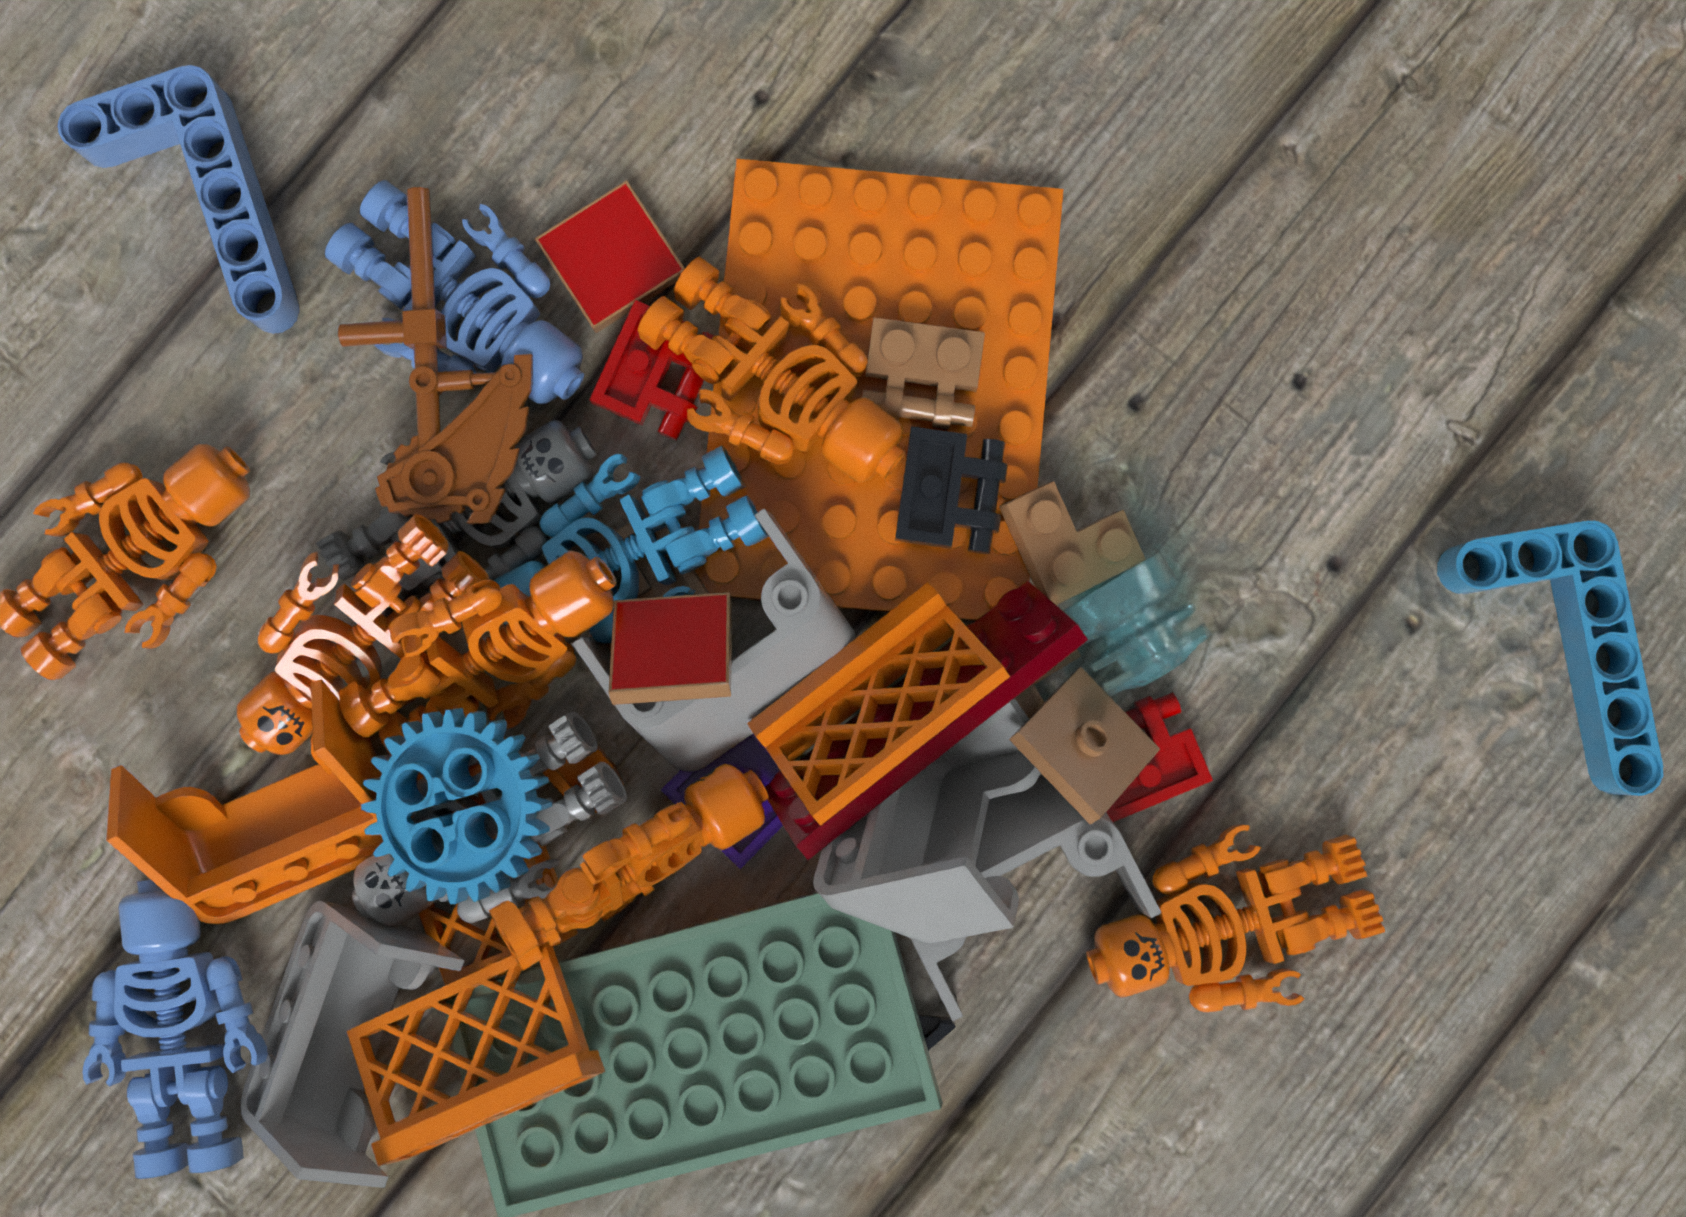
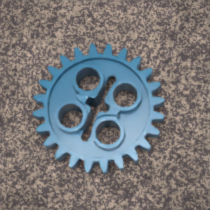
(470, 858)

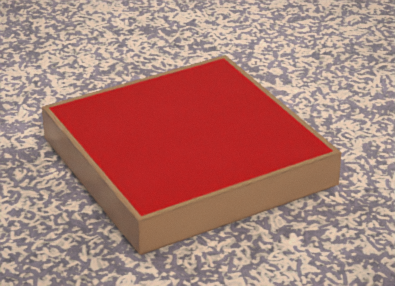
(610, 256)
(671, 648)

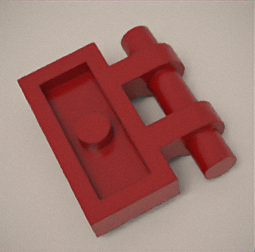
(634, 379)
(1172, 770)

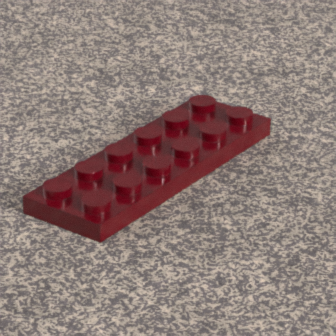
(1021, 632)

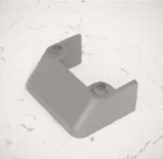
(805, 637)
(1027, 826)
(309, 1089)

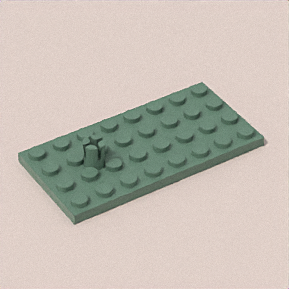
(710, 1052)

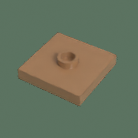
(1085, 745)

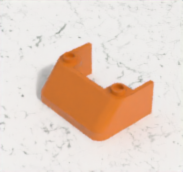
(259, 845)

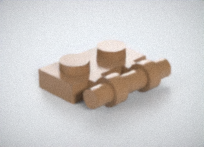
(925, 357)

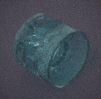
(1137, 625)

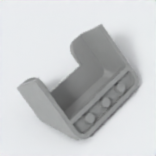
(918, 849)

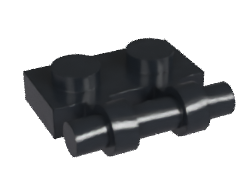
(933, 486)

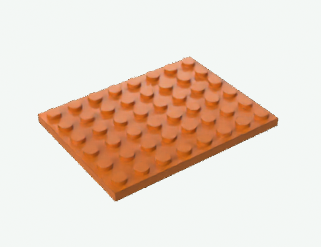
(905, 253)

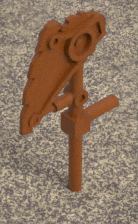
(476, 450)

